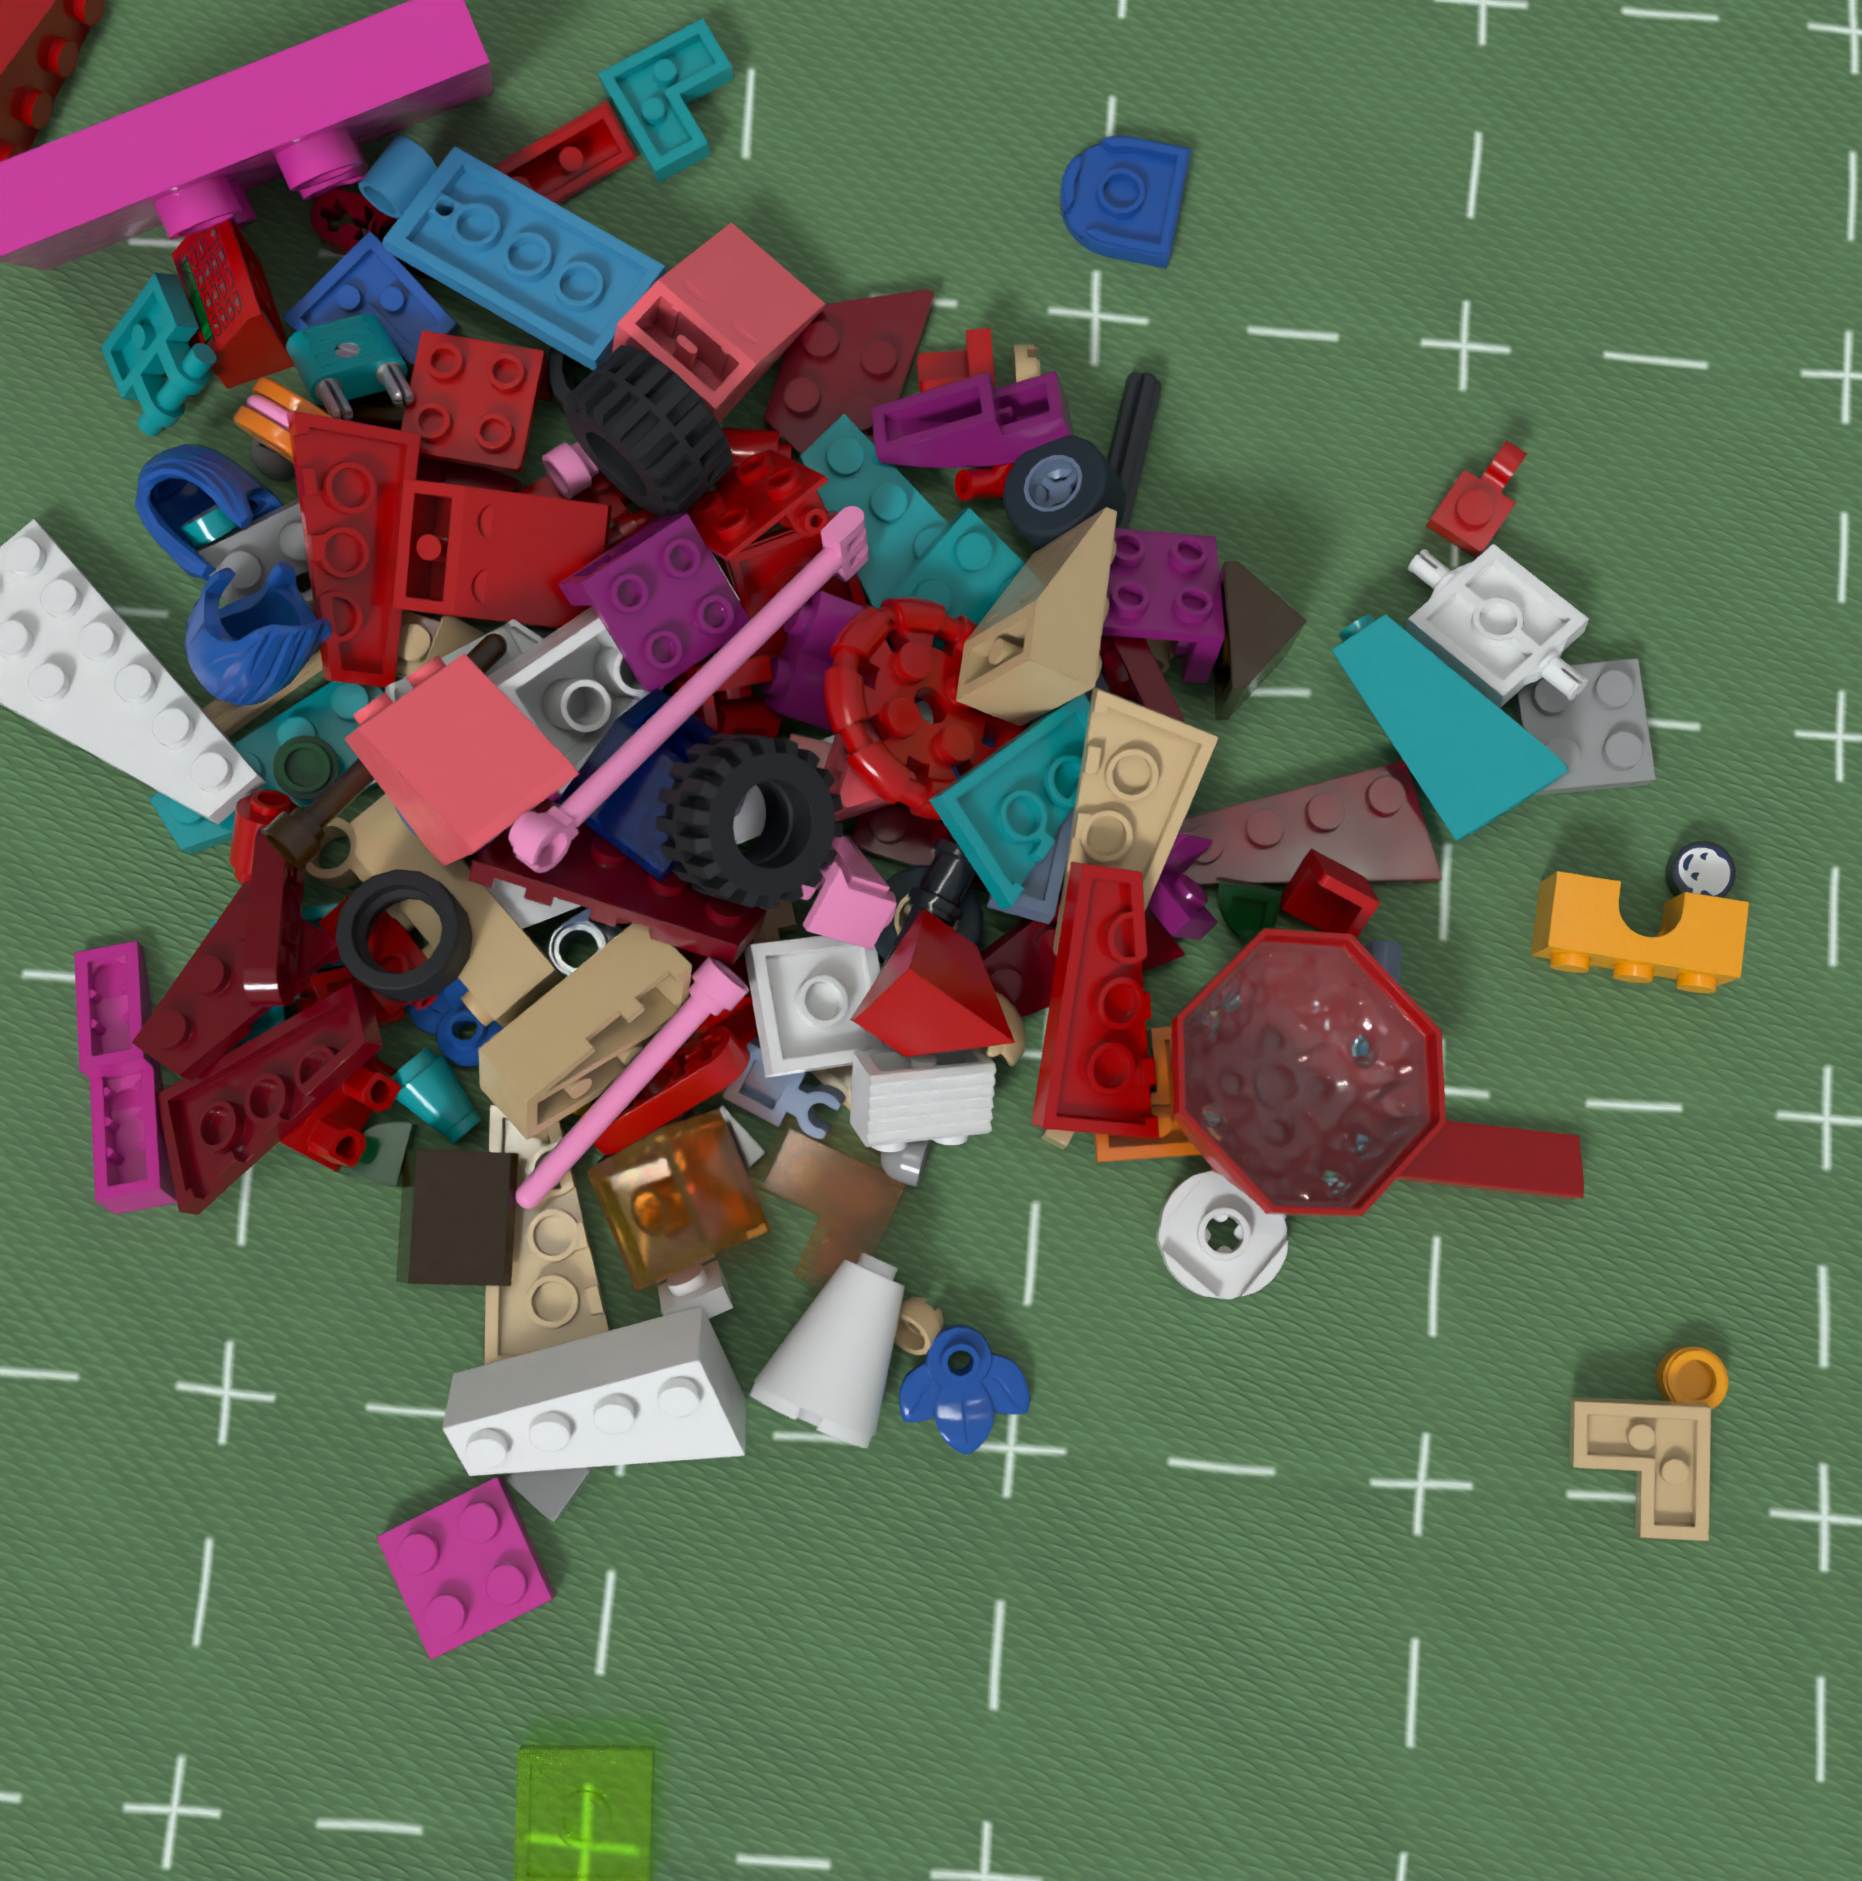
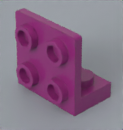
(1168, 591)
(660, 599)

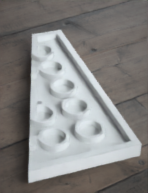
(100, 687)

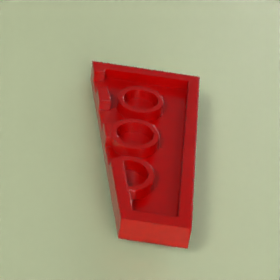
(350, 521)
(1095, 1038)

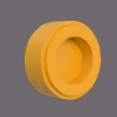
(1692, 1376)

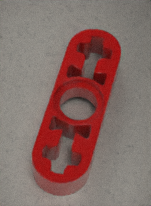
(683, 1082)

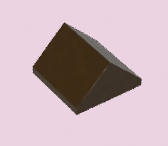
(1256, 639)
(457, 1218)

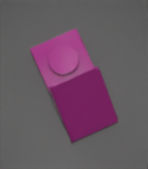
(1176, 897)

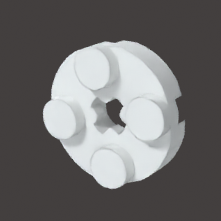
(1222, 1272)

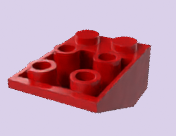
(493, 552)

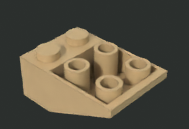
(1044, 629)

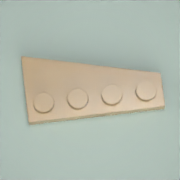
(1133, 789)
(553, 1269)

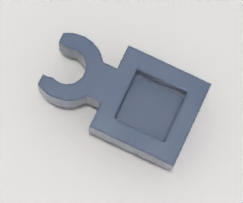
(783, 1094)

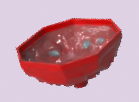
(1307, 1074)

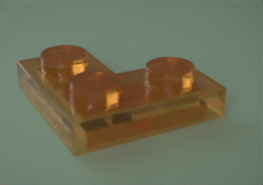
(847, 1194)

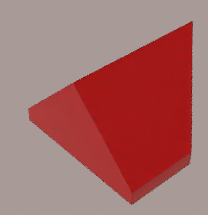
(933, 995)

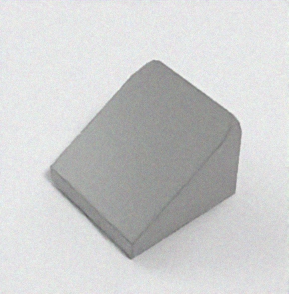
(551, 1490)

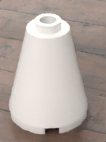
(838, 1354)

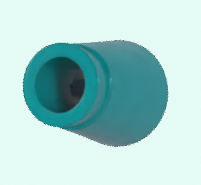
(436, 1095)

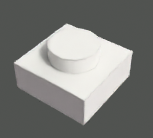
(695, 1288)

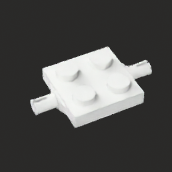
(1497, 625)

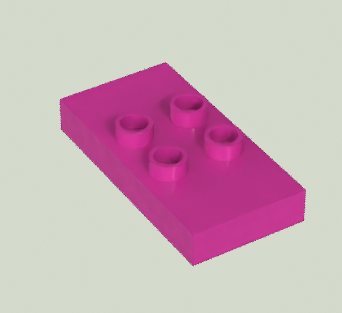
(203, 147)

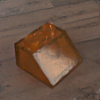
(678, 1199)

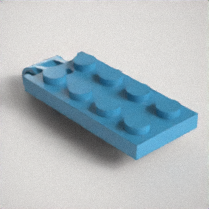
(508, 248)

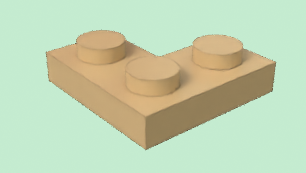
(1664, 1446)

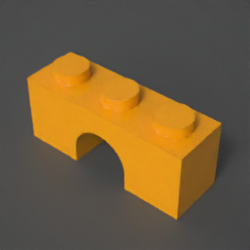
(1582, 928)

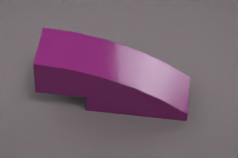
(971, 423)

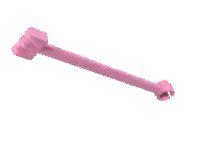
(545, 837)

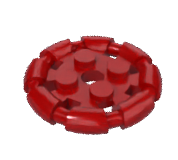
(889, 697)

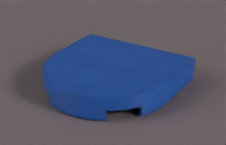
(1125, 198)

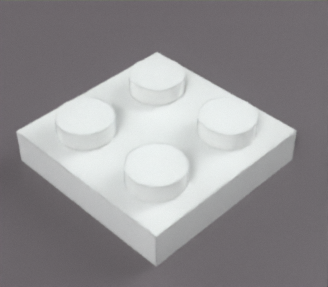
(806, 999)

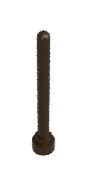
(299, 833)

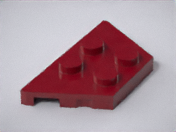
(846, 364)

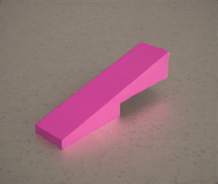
(125, 1117)

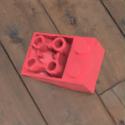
(720, 318)

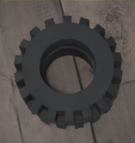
(648, 432)
(796, 824)

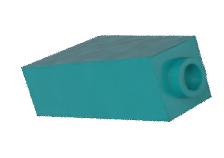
(1449, 734)

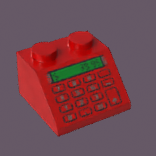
(232, 304)

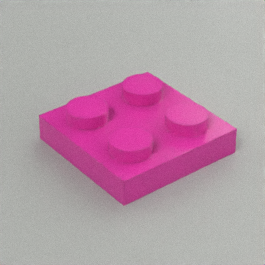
(466, 1567)

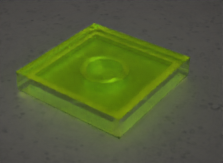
(584, 1813)

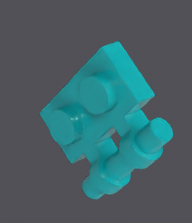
(155, 341)

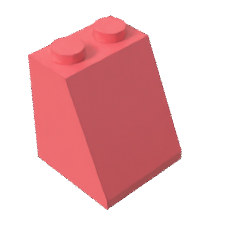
(457, 757)

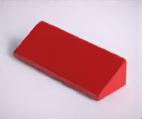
(571, 155)
(1501, 1161)

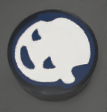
(1701, 869)

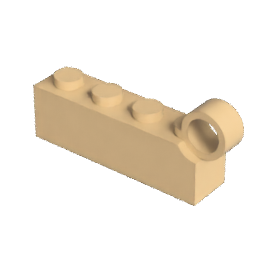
(504, 963)

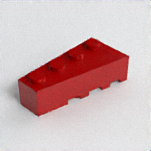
(36, 56)

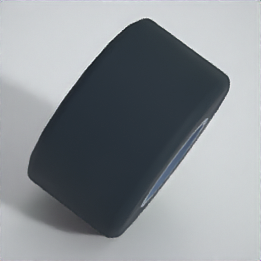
(1060, 488)

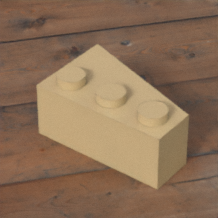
(584, 1031)

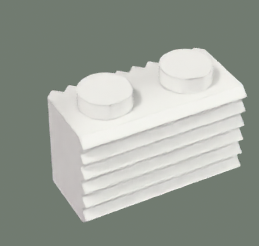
(921, 1097)

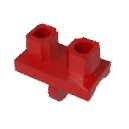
(334, 1127)

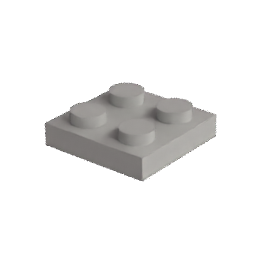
(1597, 733)

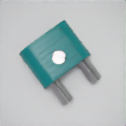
(349, 362)

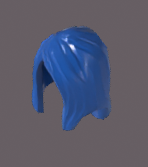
(187, 482)
(254, 643)

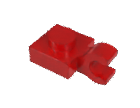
(1475, 505)

